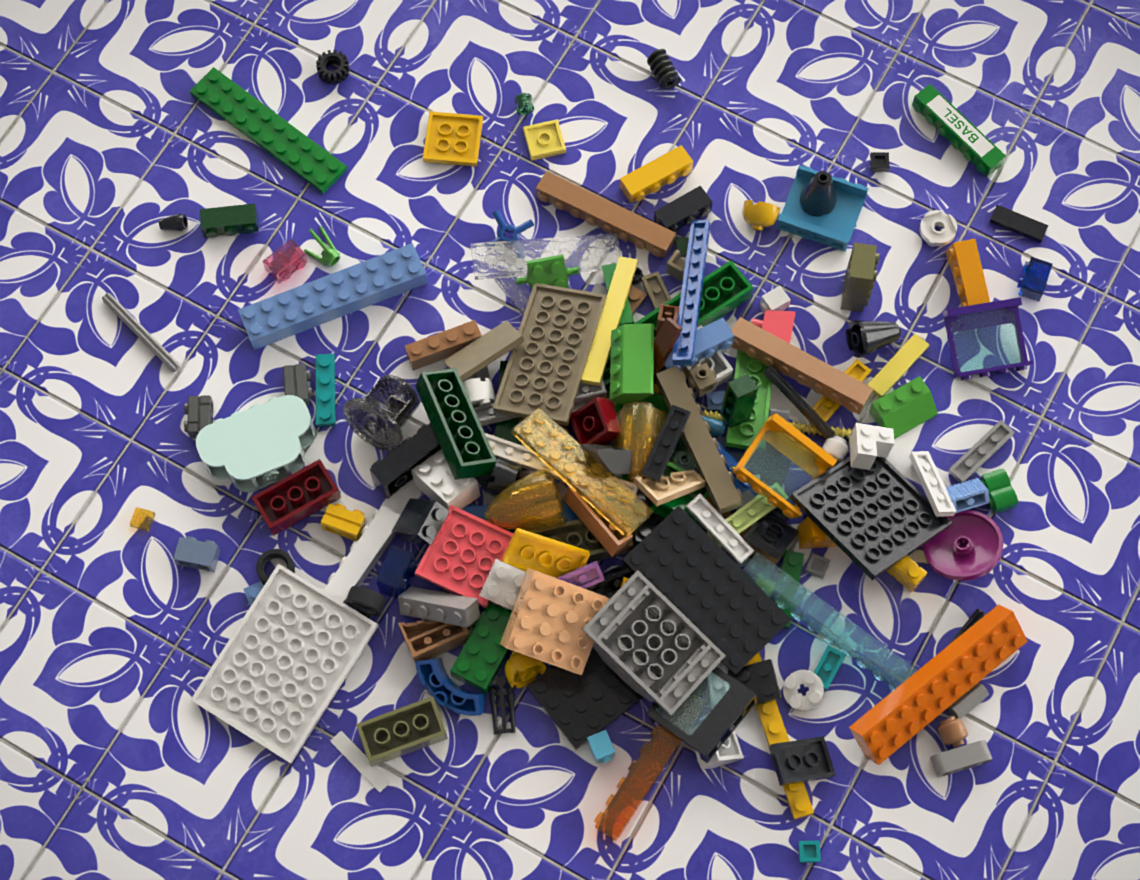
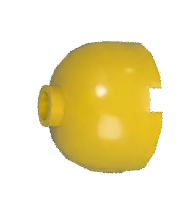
(760, 214)
(522, 669)

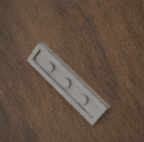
(981, 452)

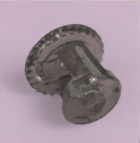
(378, 425)

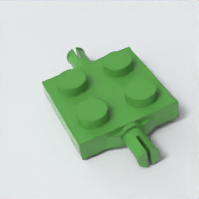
(547, 271)

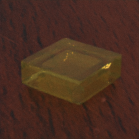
(142, 519)

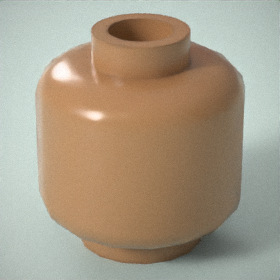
(953, 731)

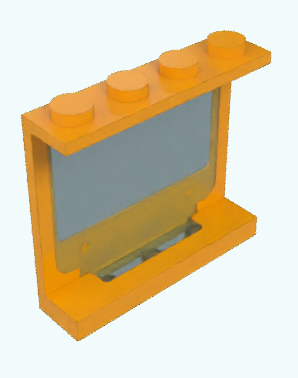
(781, 463)

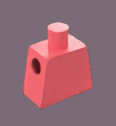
(777, 323)

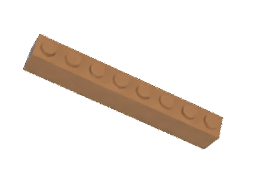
(605, 215)
(801, 366)

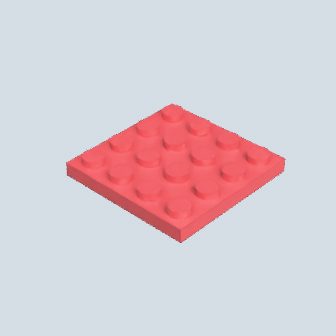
(463, 554)

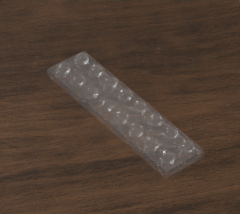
(509, 258)

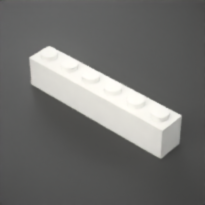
(363, 554)

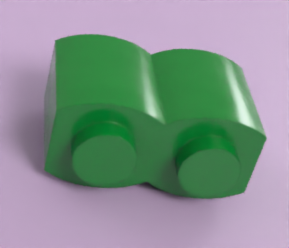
(1001, 493)

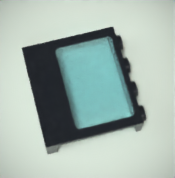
(708, 713)

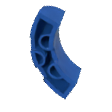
(446, 691)

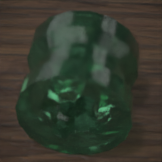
(524, 103)

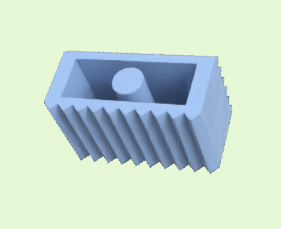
(968, 495)

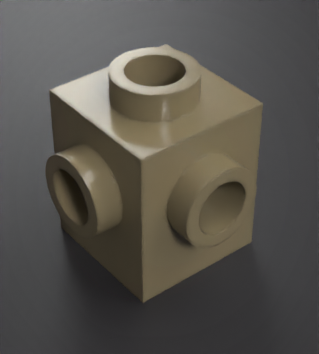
(702, 379)

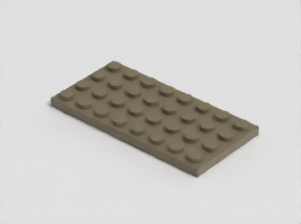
(552, 359)

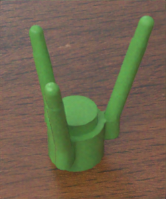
(329, 256)

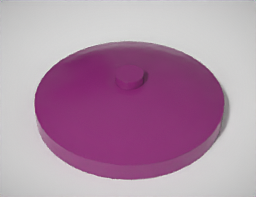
(966, 548)

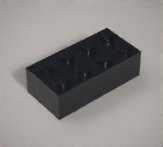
(395, 469)

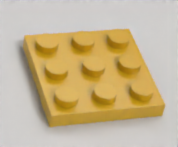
(453, 139)

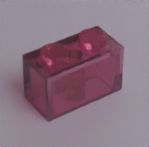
(285, 261)

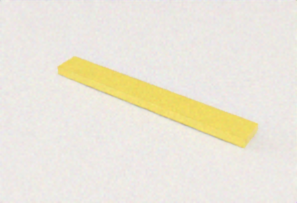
(609, 321)

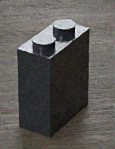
(420, 521)

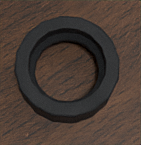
(268, 555)
(365, 600)

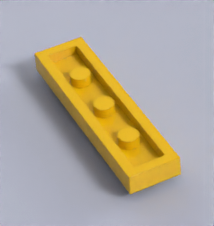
(825, 407)

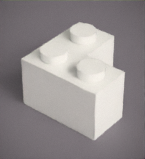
(867, 443)

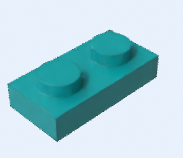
(829, 665)

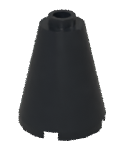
(819, 195)
(869, 336)

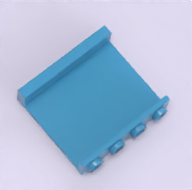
(829, 229)

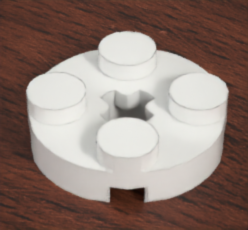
(934, 237)
(796, 699)

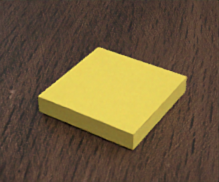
(544, 139)

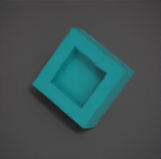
(809, 851)

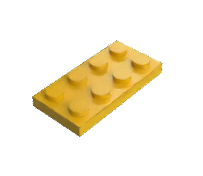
(543, 554)

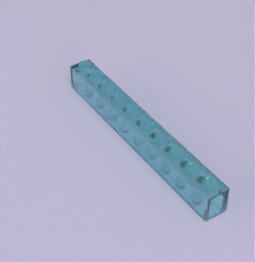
(829, 622)

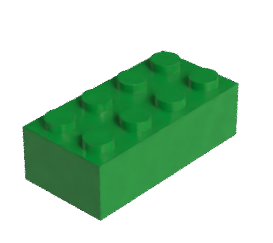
(483, 654)

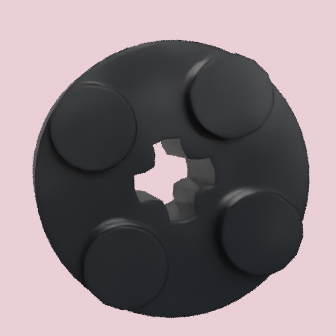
(502, 475)

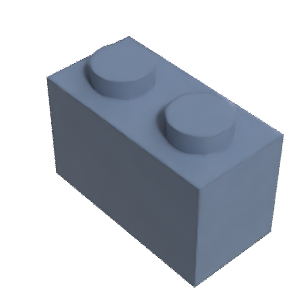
(197, 554)

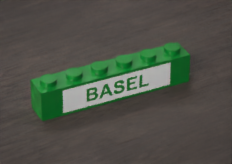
(958, 130)

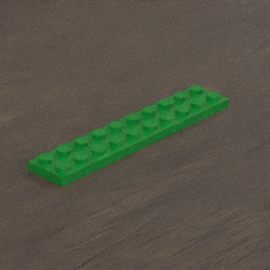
(268, 130)

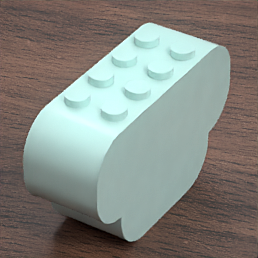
(258, 444)

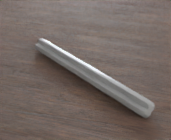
(141, 332)

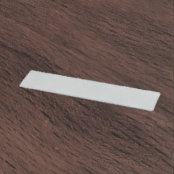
(360, 761)

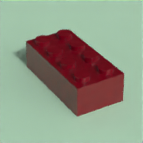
(296, 497)

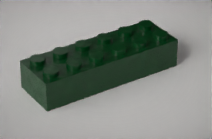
(455, 424)

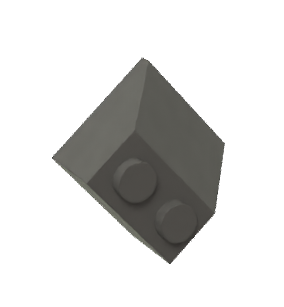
(610, 458)

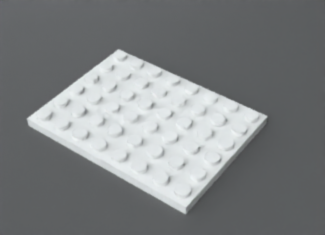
(284, 663)

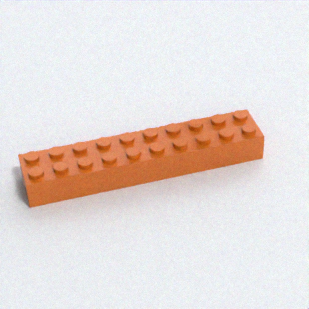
(938, 684)

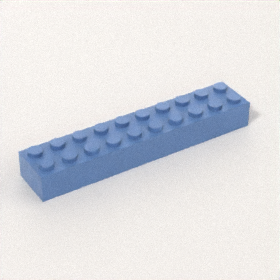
(333, 296)

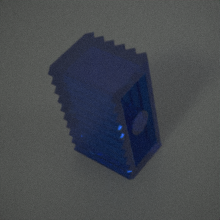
(1034, 279)

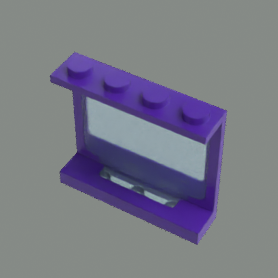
(986, 338)

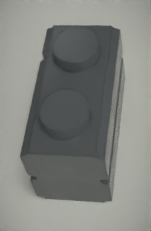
(296, 382)
(199, 414)

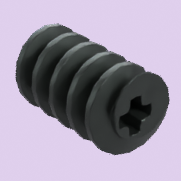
(663, 69)

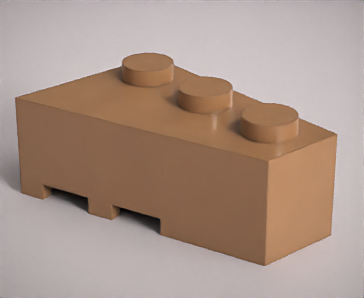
(432, 638)

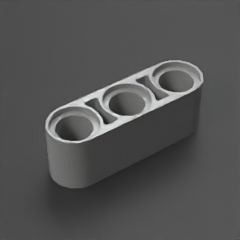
(961, 758)

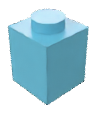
(601, 747)

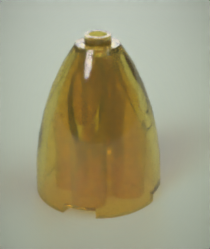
(638, 430)
(528, 504)

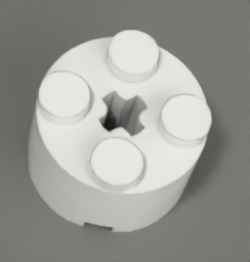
(479, 391)

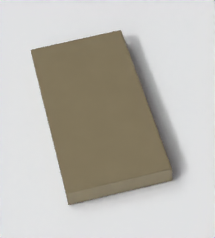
(485, 350)

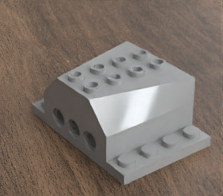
(652, 644)

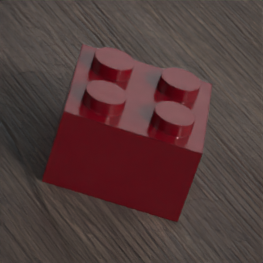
(595, 422)

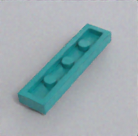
(325, 390)

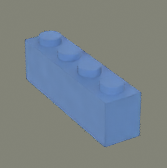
(708, 341)

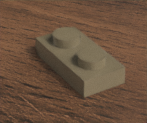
(655, 289)

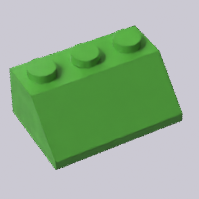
(904, 407)

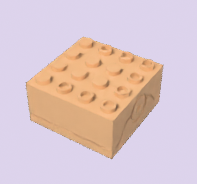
(550, 621)

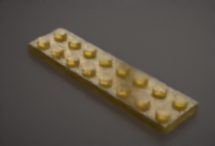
(582, 472)

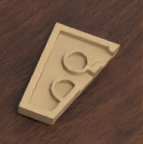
(670, 486)

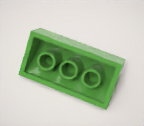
(631, 363)

